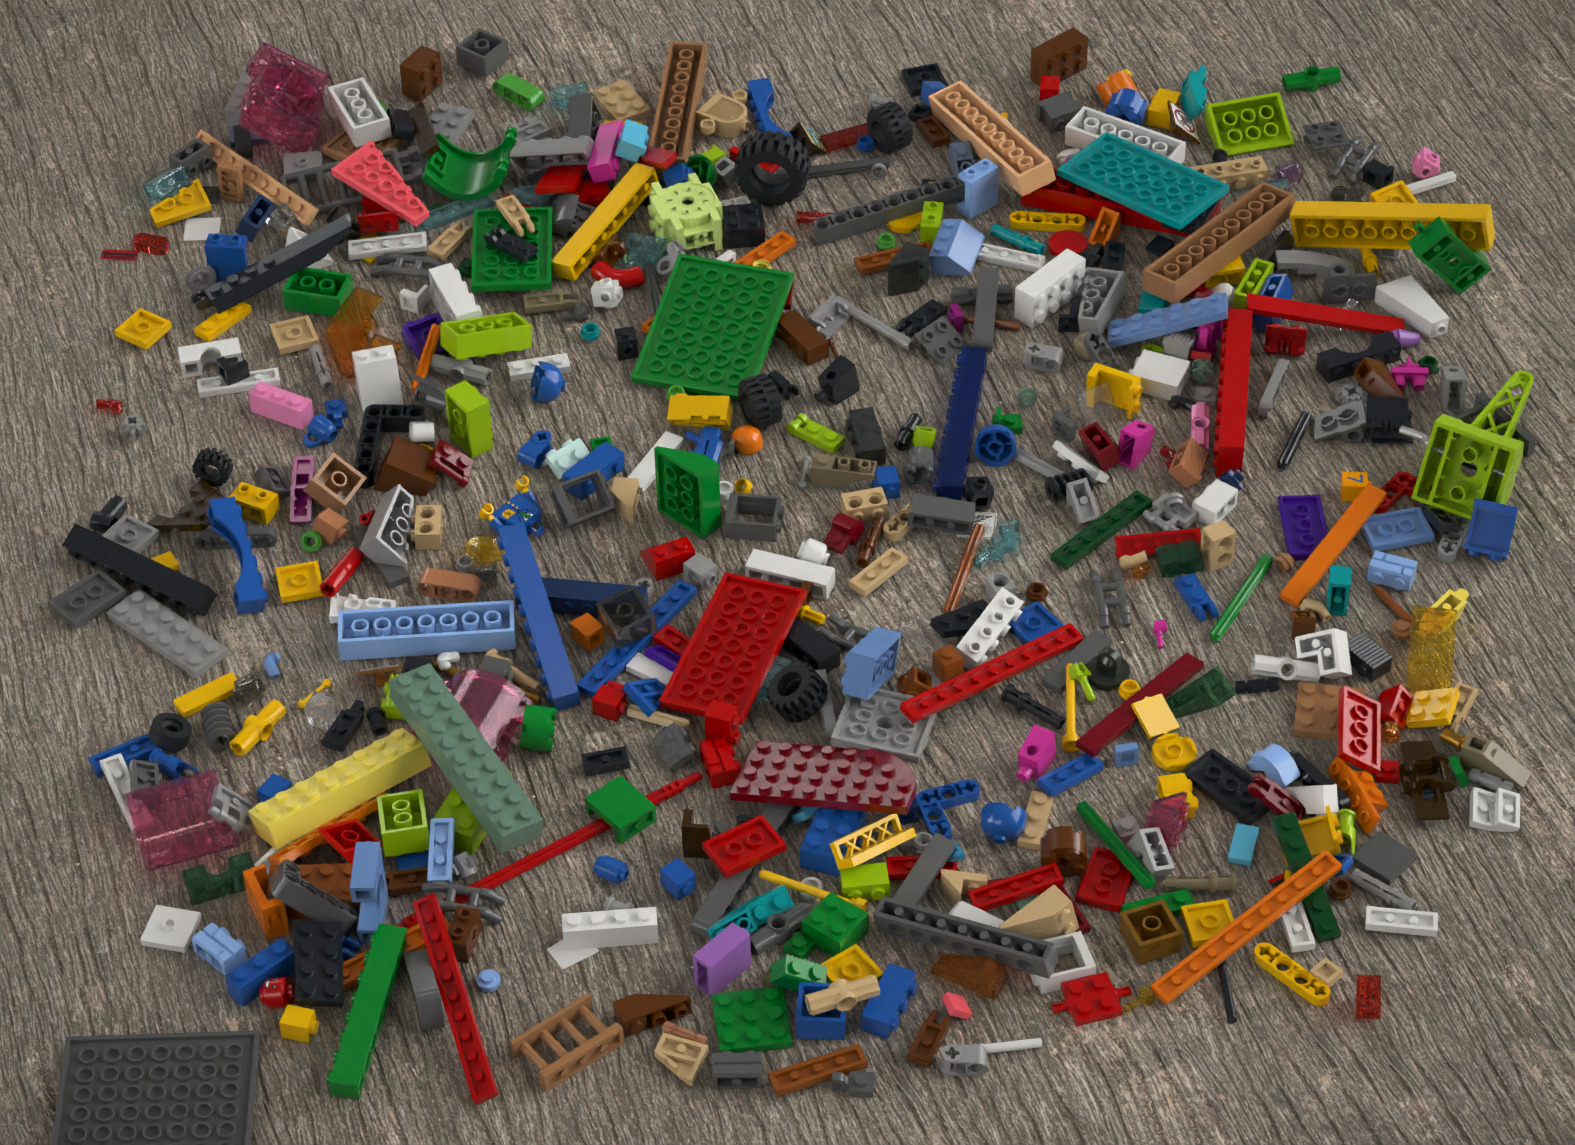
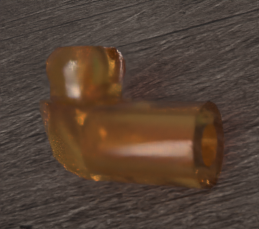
(1141, 570)

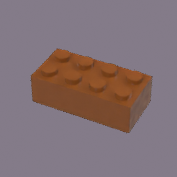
(329, 877)

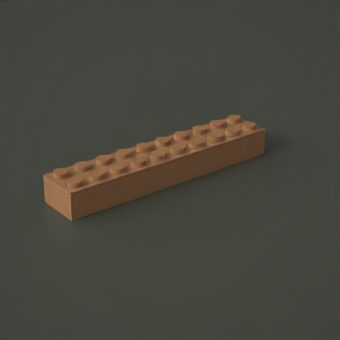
(679, 100)
(1218, 242)

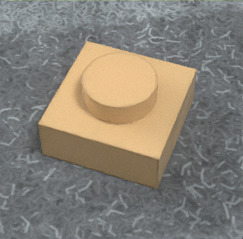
(1327, 972)

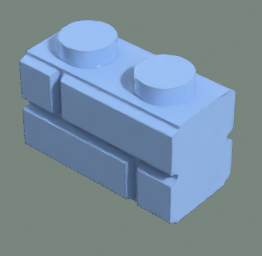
(1392, 571)
(219, 948)

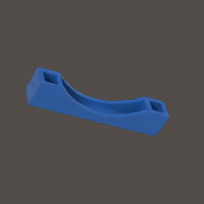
(761, 99)
(227, 521)

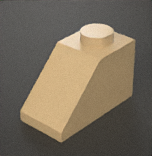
(626, 495)

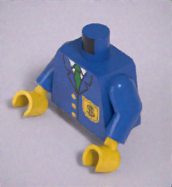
(518, 509)

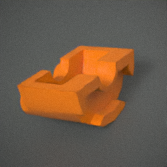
(1116, 81)

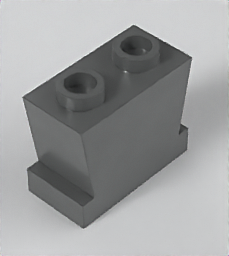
(1057, 111)

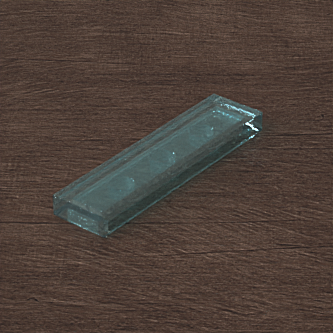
(455, 211)

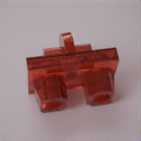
(1368, 996)

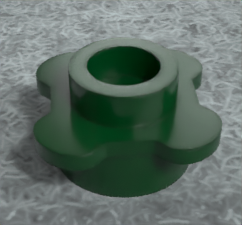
(1429, 362)

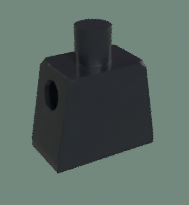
(837, 381)

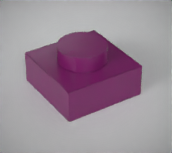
(955, 317)

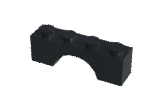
(1337, 364)

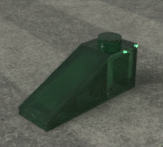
(1202, 694)

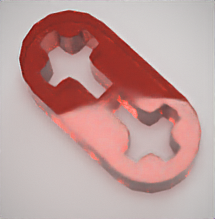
(151, 243)

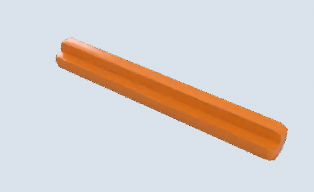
(427, 354)

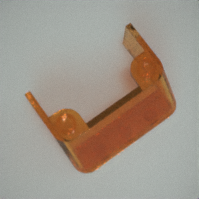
(350, 329)

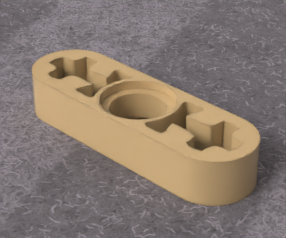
(896, 523)

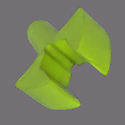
(1080, 673)

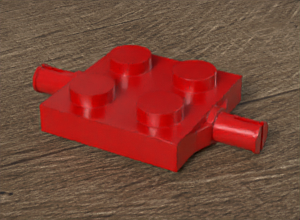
(1091, 999)

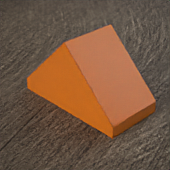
(1106, 227)

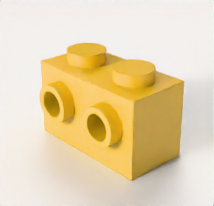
(256, 502)

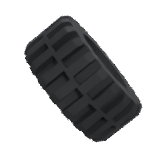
(775, 149)

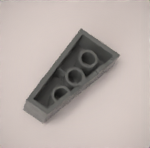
(583, 116)

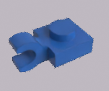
(336, 410)

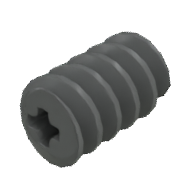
(217, 726)

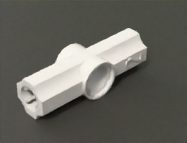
(1272, 667)

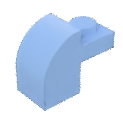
(1276, 764)

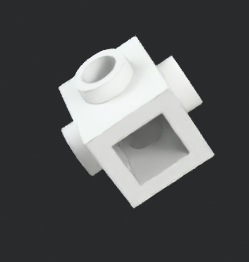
(606, 293)

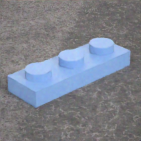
(441, 850)

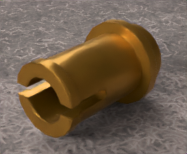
(1453, 739)

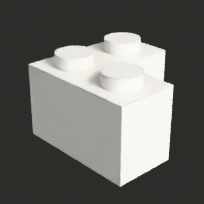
(1327, 648)

